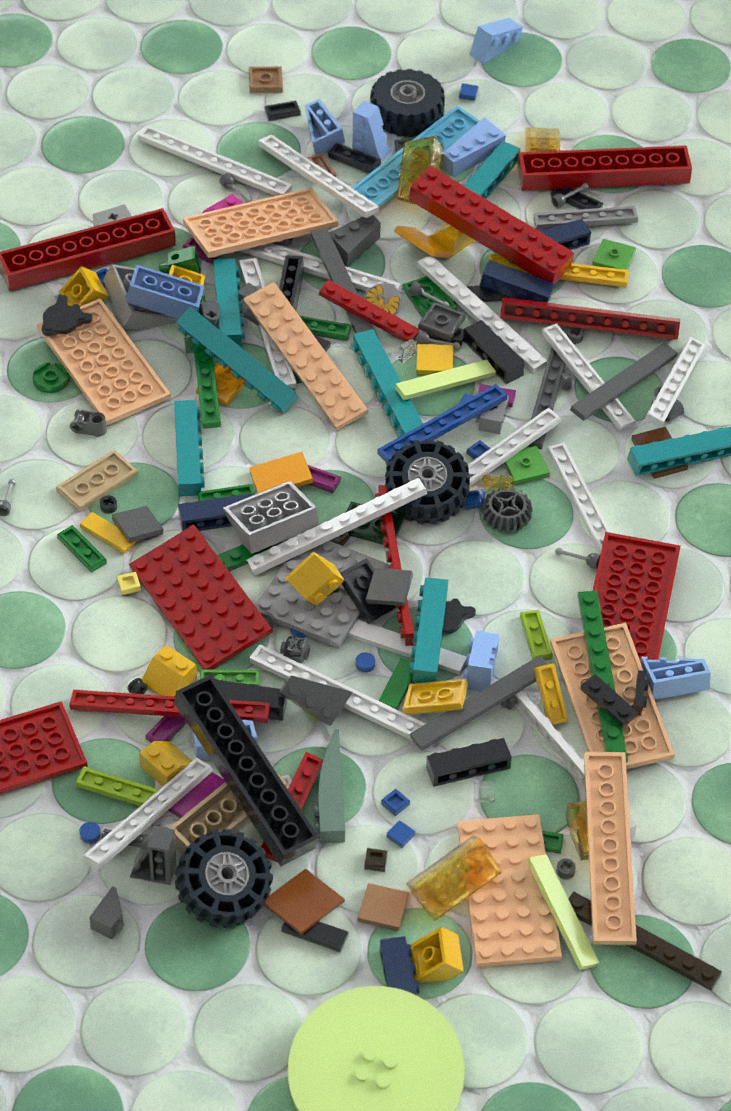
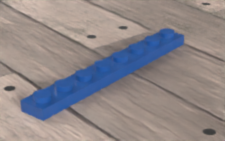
(446, 421)

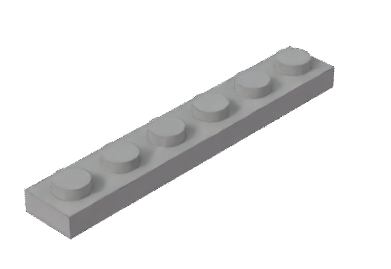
(591, 217)

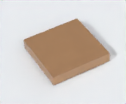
(265, 79)
(383, 906)

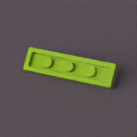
(114, 786)

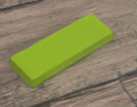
(536, 634)

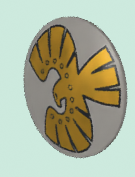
(385, 297)

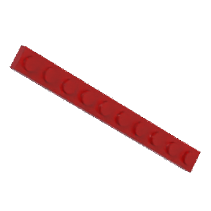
(393, 558)
(154, 705)

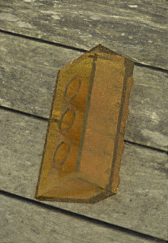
(416, 158)
(454, 877)

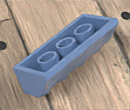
(163, 292)

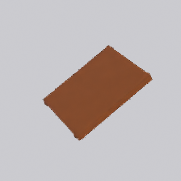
(303, 901)

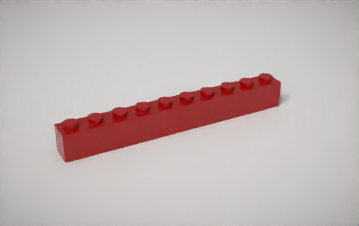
(590, 318)

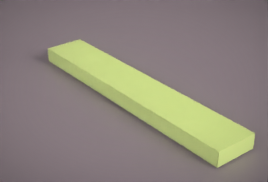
(445, 379)
(562, 912)

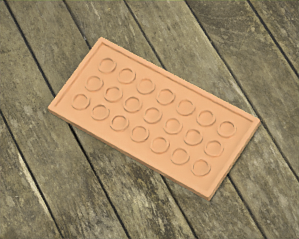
(259, 222)
(107, 365)
(645, 735)
(509, 912)

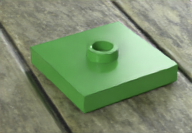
(613, 255)
(527, 466)

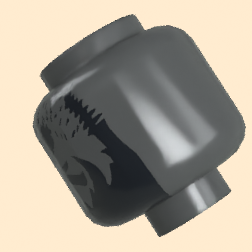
(295, 649)

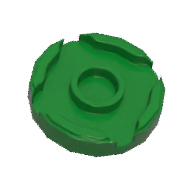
(50, 377)

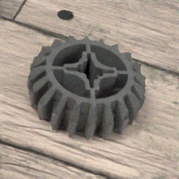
(502, 510)

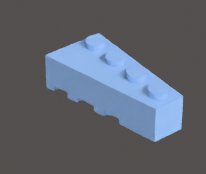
(472, 147)

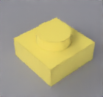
(128, 583)

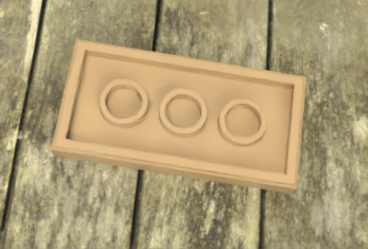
(97, 480)

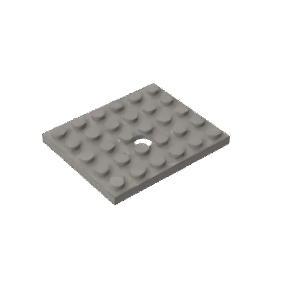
(330, 619)

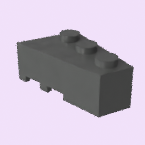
(355, 238)
(315, 698)
(156, 857)

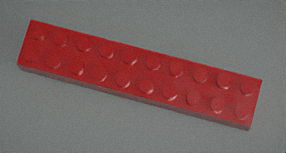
(604, 167)
(490, 225)
(86, 248)

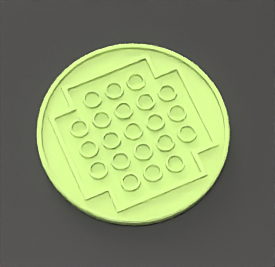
(376, 1054)

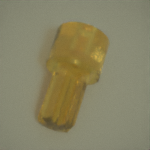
(502, 481)

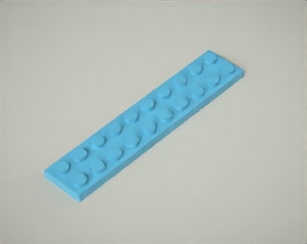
(384, 181)

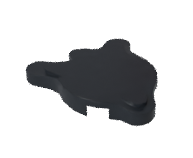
(63, 317)
(455, 615)

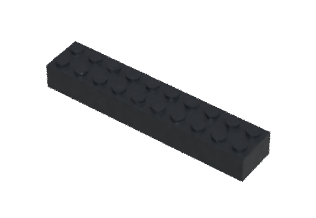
(246, 770)

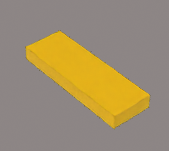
(106, 532)
(551, 693)

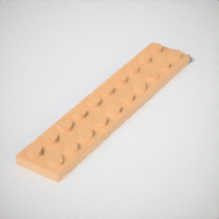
(305, 356)
(609, 849)

